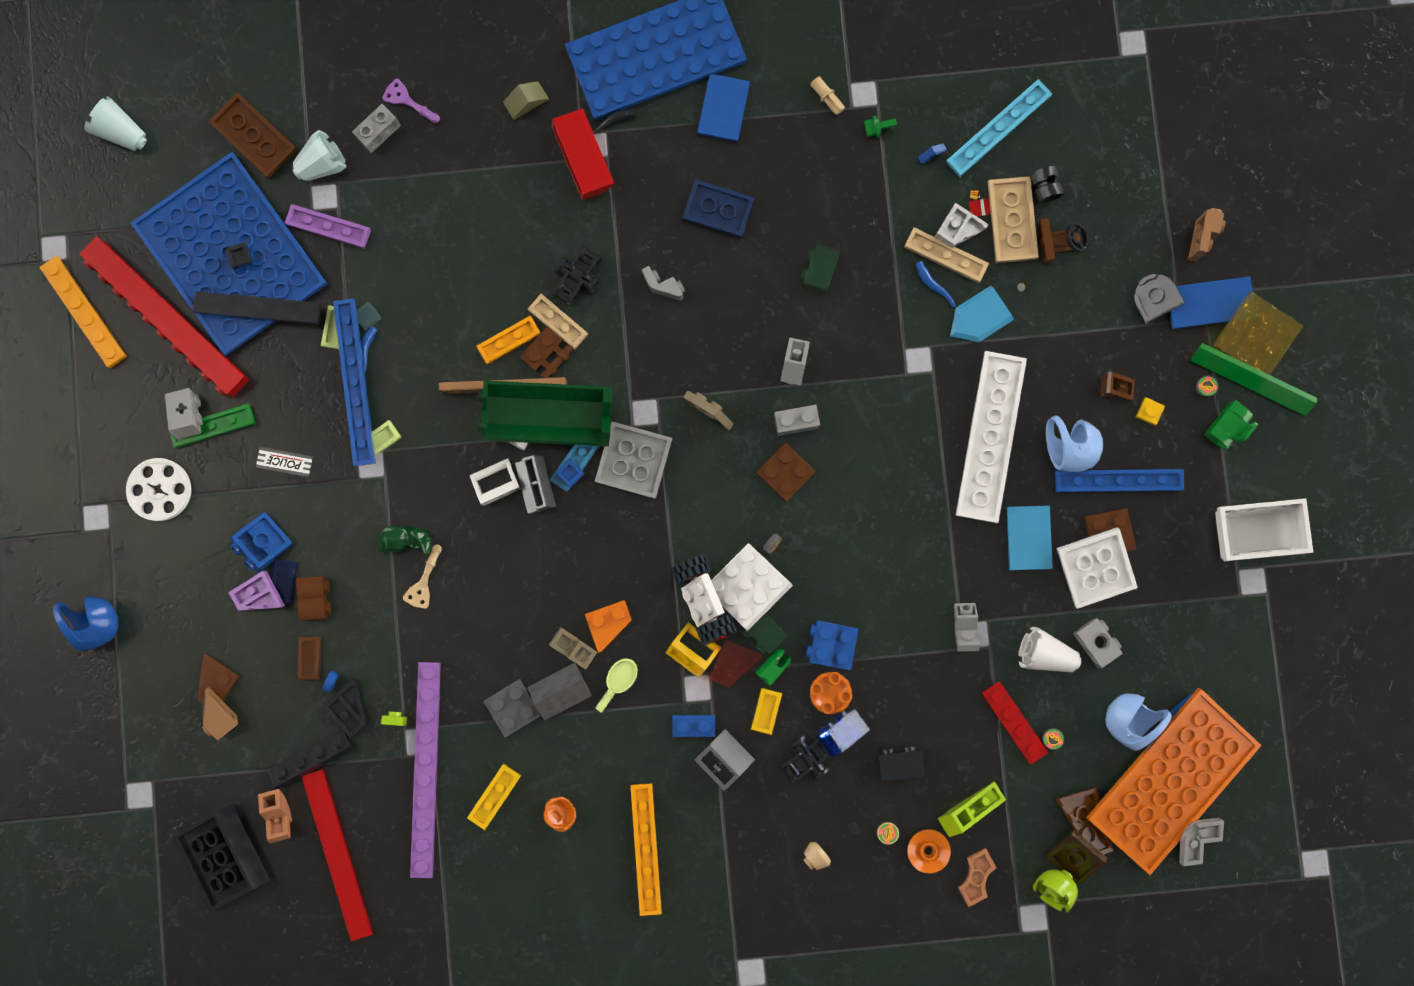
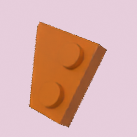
(608, 623)

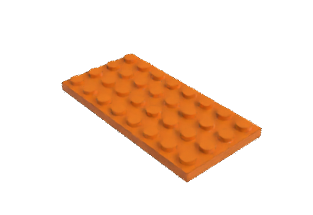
(1173, 781)

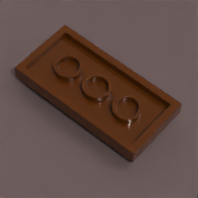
(253, 135)

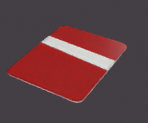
(980, 207)

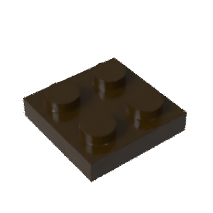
(1076, 857)

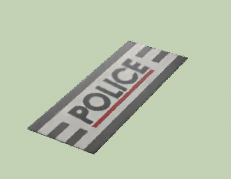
(284, 461)

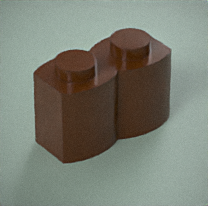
(313, 598)

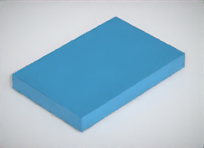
(1029, 538)

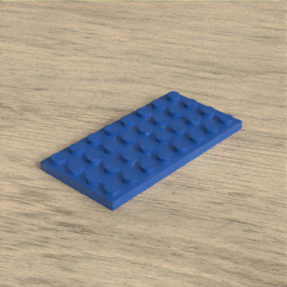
(654, 54)

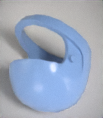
(1076, 451)
(1130, 719)

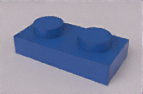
(693, 725)

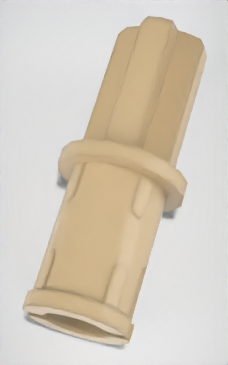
(827, 95)

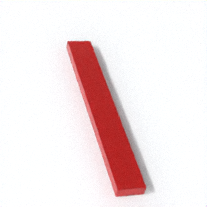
(337, 855)

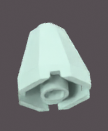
(318, 158)

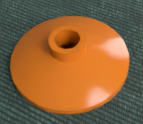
(936, 859)

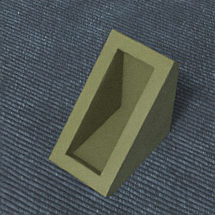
(524, 99)

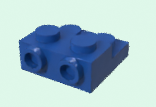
(260, 542)
(832, 645)

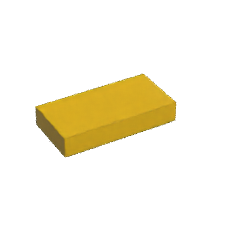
(766, 711)

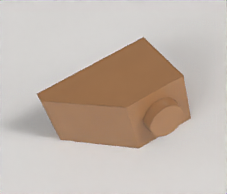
(217, 716)

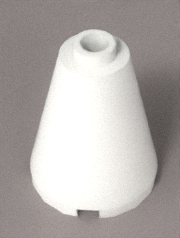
(1047, 653)

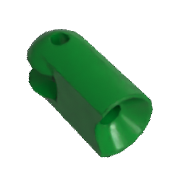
(772, 668)

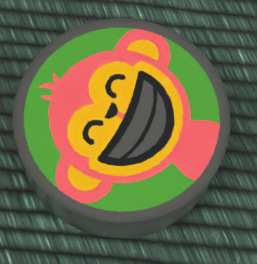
(1206, 386)
(772, 543)
(1053, 739)

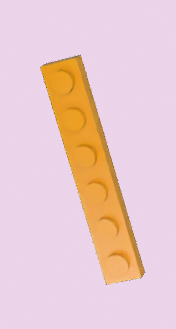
(83, 312)
(646, 849)

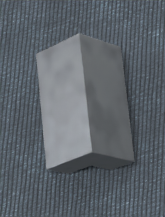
(535, 484)
(559, 691)

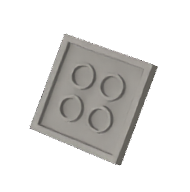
(633, 460)

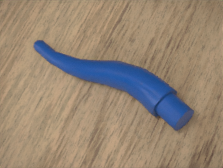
(931, 283)
(365, 343)

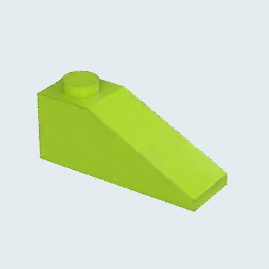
(971, 810)

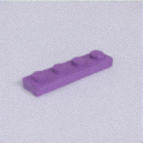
(328, 226)

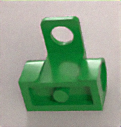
(1231, 425)

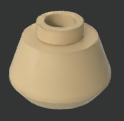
(816, 857)

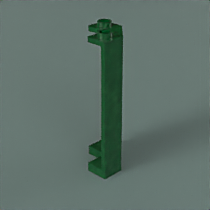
(545, 413)

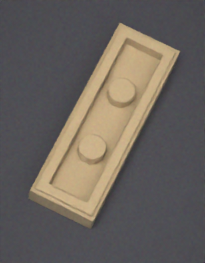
(557, 321)

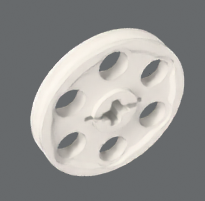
(149, 493)

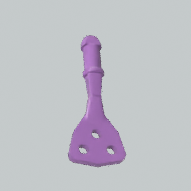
(404, 98)

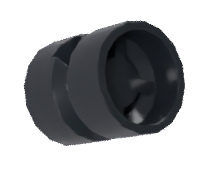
(1047, 185)

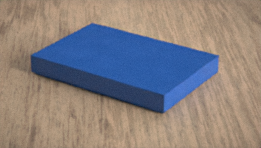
(723, 108)

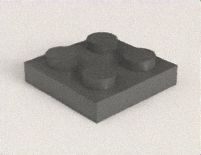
(512, 708)

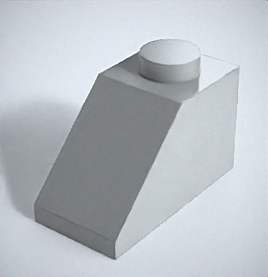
(795, 361)

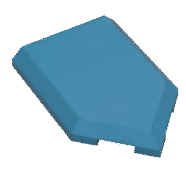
(980, 316)

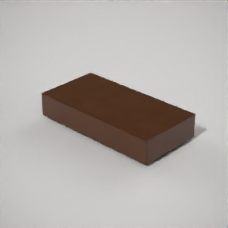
(309, 658)

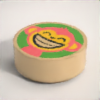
(887, 833)

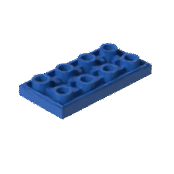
(1209, 302)

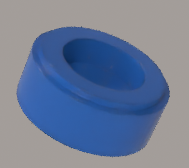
(330, 681)

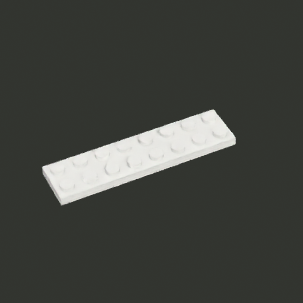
(991, 437)

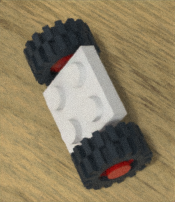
(703, 599)

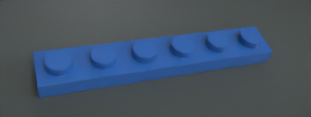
(1120, 480)

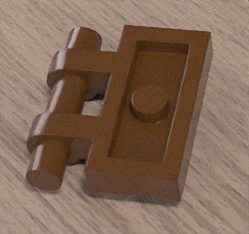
(542, 349)

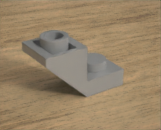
(667, 288)
(966, 627)

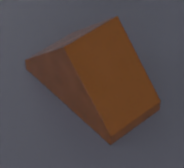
(1117, 387)

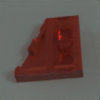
(733, 663)

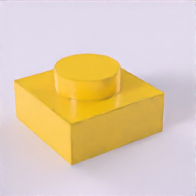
(1150, 411)

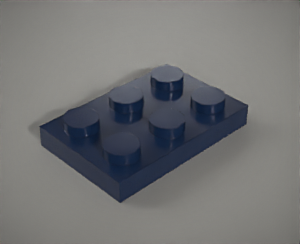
(718, 208)

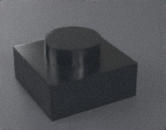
(239, 255)

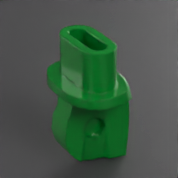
(873, 126)

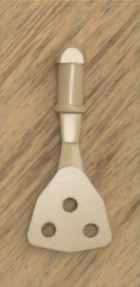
(422, 585)

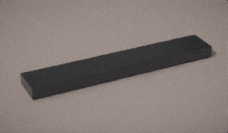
(257, 307)

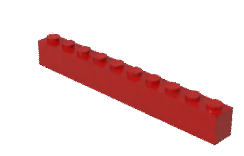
(164, 317)

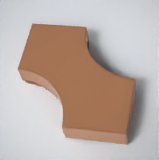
(979, 869)

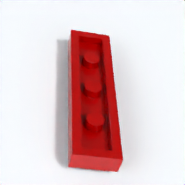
(1014, 722)

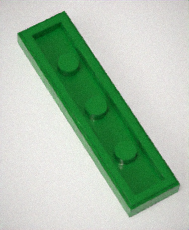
(219, 424)

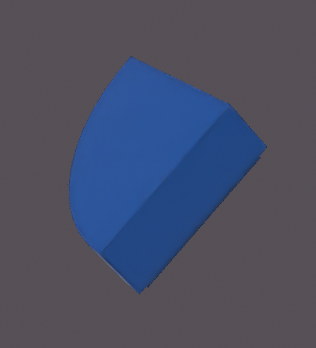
(932, 151)

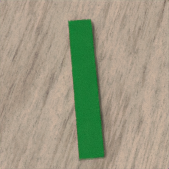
(1254, 379)

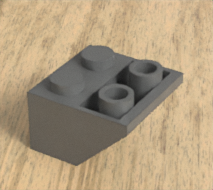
(724, 759)

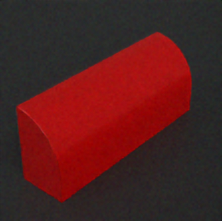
(582, 154)

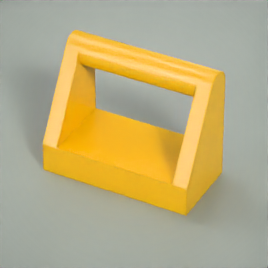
(687, 657)

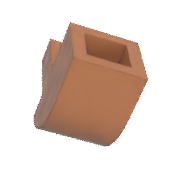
(277, 814)

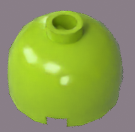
(1057, 889)

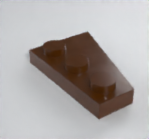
(1077, 808)

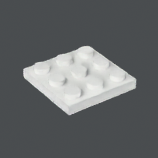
(1097, 567)
(749, 586)

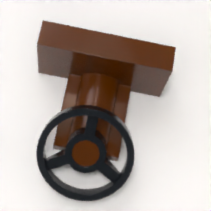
(1060, 240)

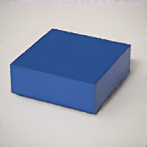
(569, 473)

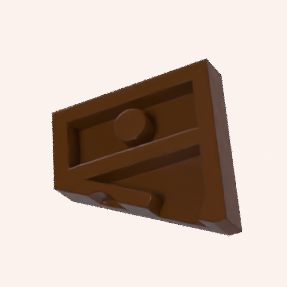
(216, 677)

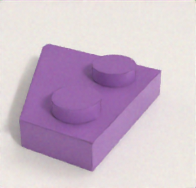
(257, 594)

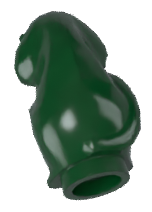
(399, 537)

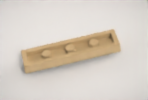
(948, 257)

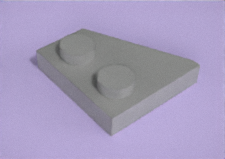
(959, 226)

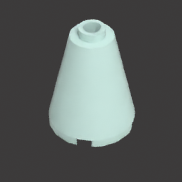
(115, 125)

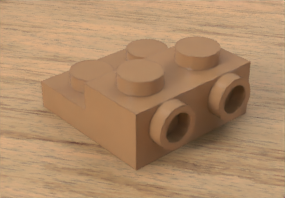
(1206, 228)

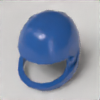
(92, 627)

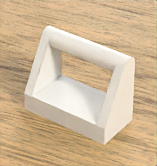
(500, 491)

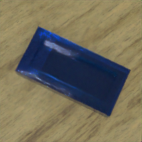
(284, 579)

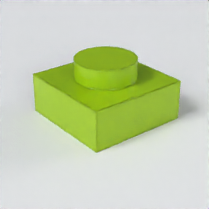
(394, 718)

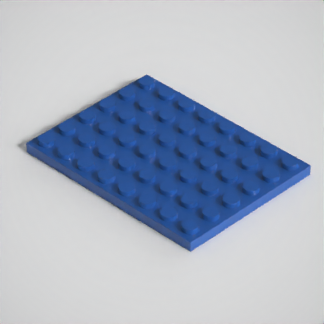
(214, 213)

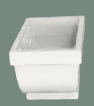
(1263, 530)

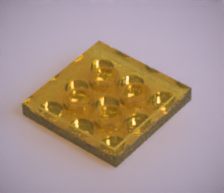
(1258, 334)

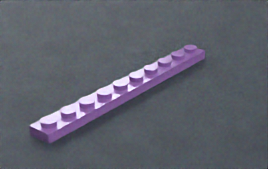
(425, 770)

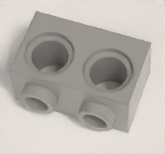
(376, 128)

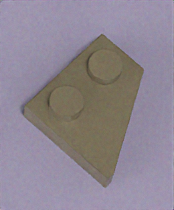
(711, 410)

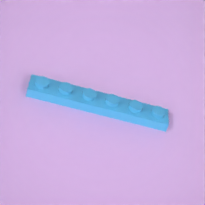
(999, 128)

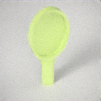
(619, 679)

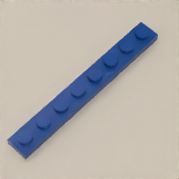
(354, 382)

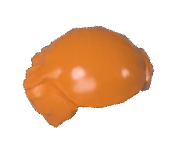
(559, 814)

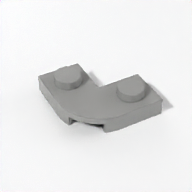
(1195, 836)

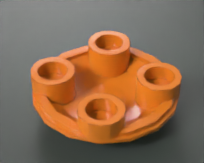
(830, 693)

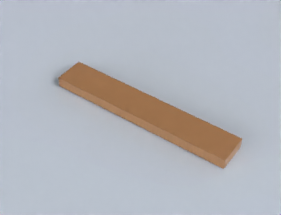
(474, 386)

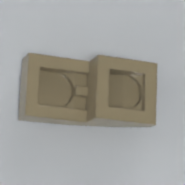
(573, 648)

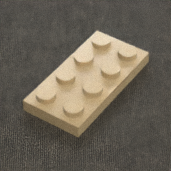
(1013, 219)

